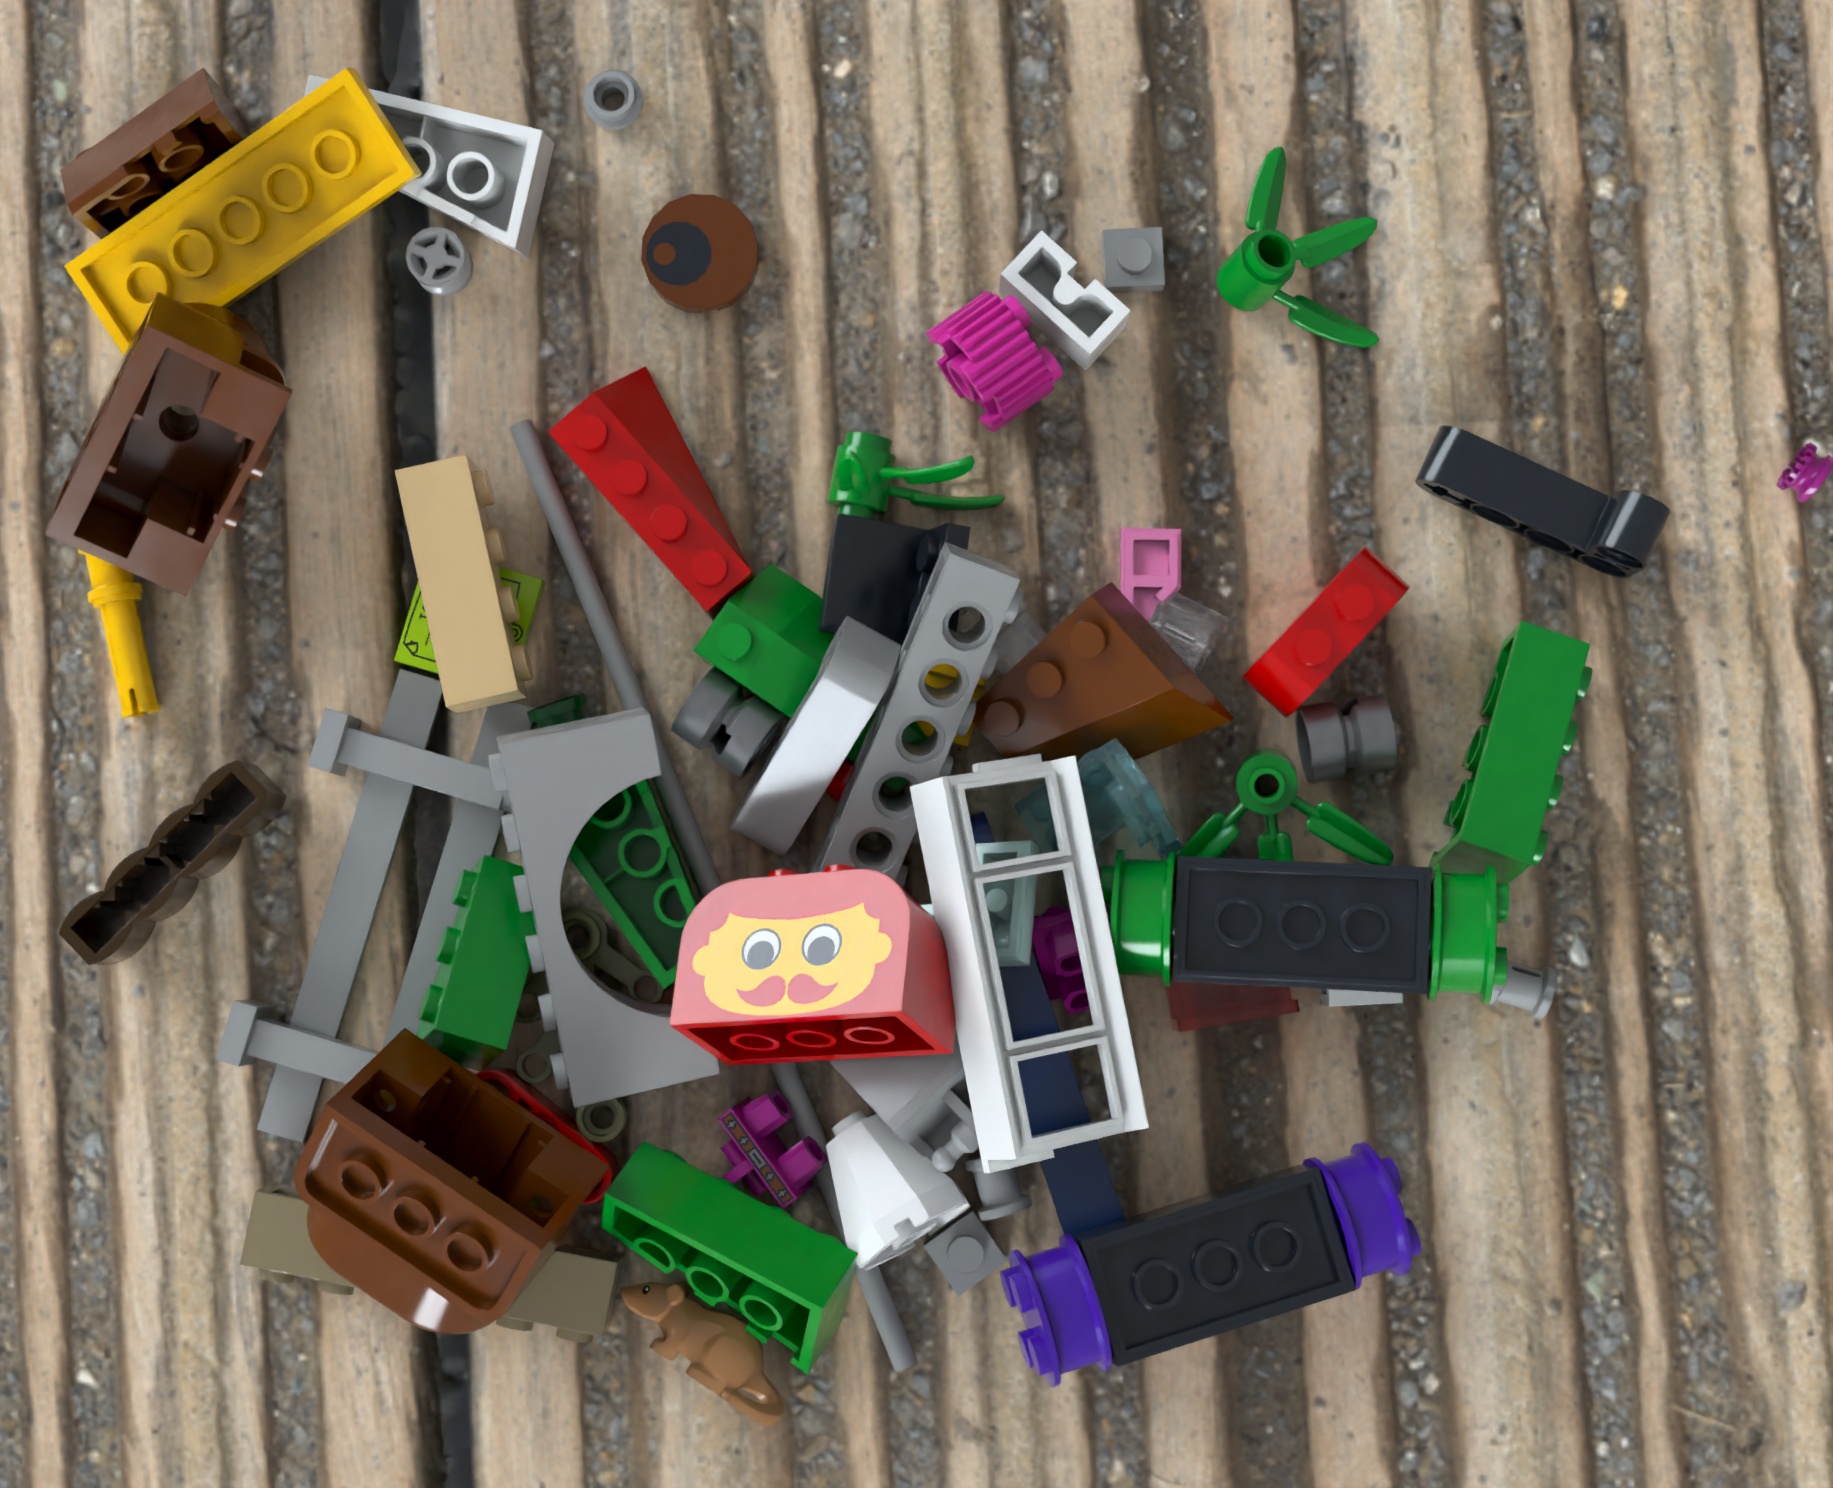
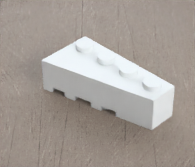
(471, 166)

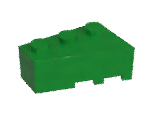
(480, 969)

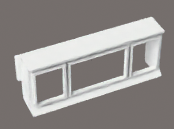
(975, 976)

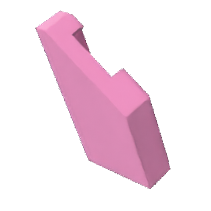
(1149, 566)

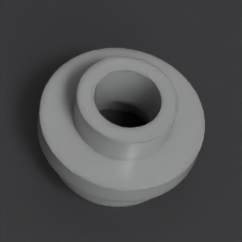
(611, 83)

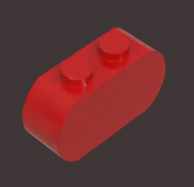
(1326, 631)

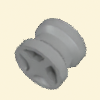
(430, 252)

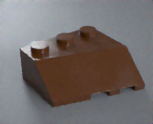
(152, 154)
(1094, 682)

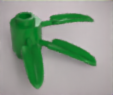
(1268, 260)
(865, 474)
(1323, 820)

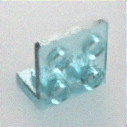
(1114, 798)

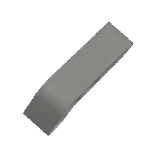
(817, 736)

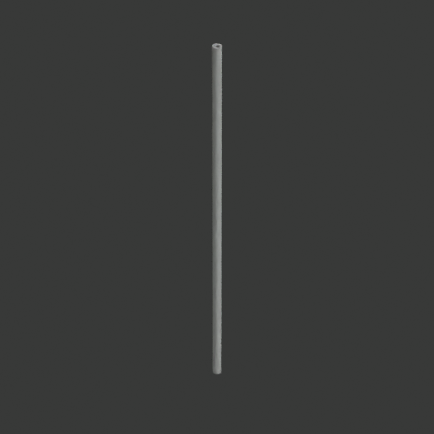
(690, 840)

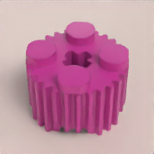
(994, 358)

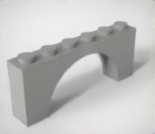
(553, 787)

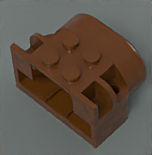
(164, 483)
(438, 1189)

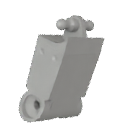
(920, 1101)

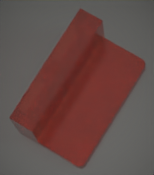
(1214, 1004)

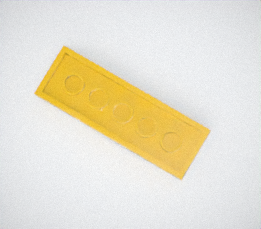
(250, 209)

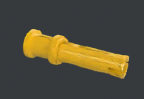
(116, 597)

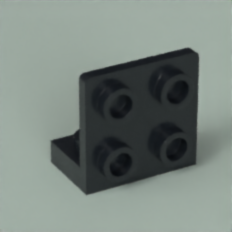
(881, 573)

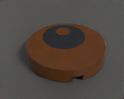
(700, 253)

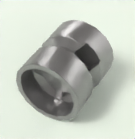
(727, 722)
(1346, 738)

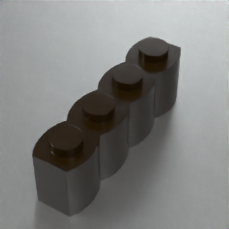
(164, 876)

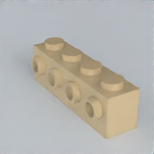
(462, 583)

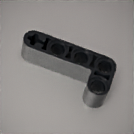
(1543, 505)

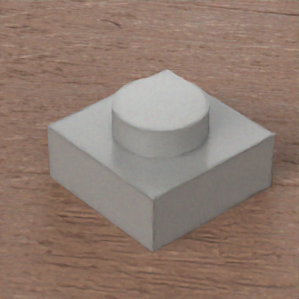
(1133, 260)
(965, 1252)

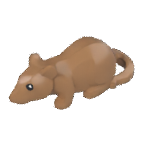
(713, 1341)

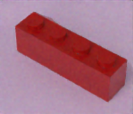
(647, 474)

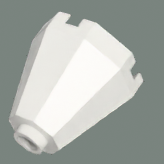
(887, 1190)

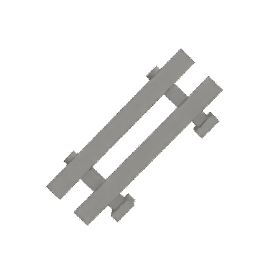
(395, 765)

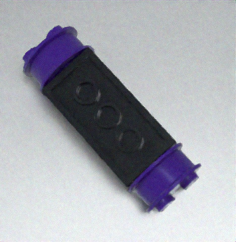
(1210, 1263)

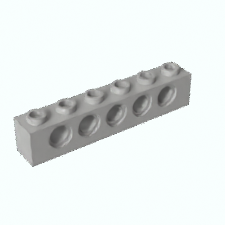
(956, 582)

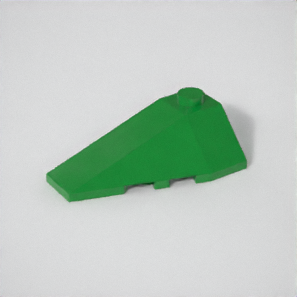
(774, 647)

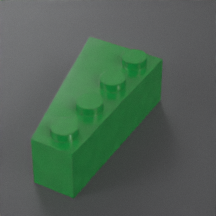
(1516, 755)
(638, 875)
(733, 1250)

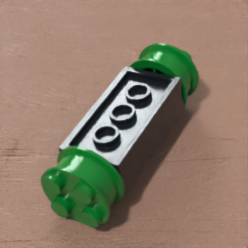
(1307, 924)

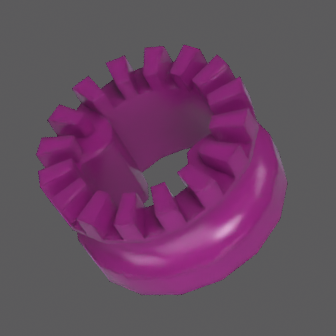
(1807, 473)

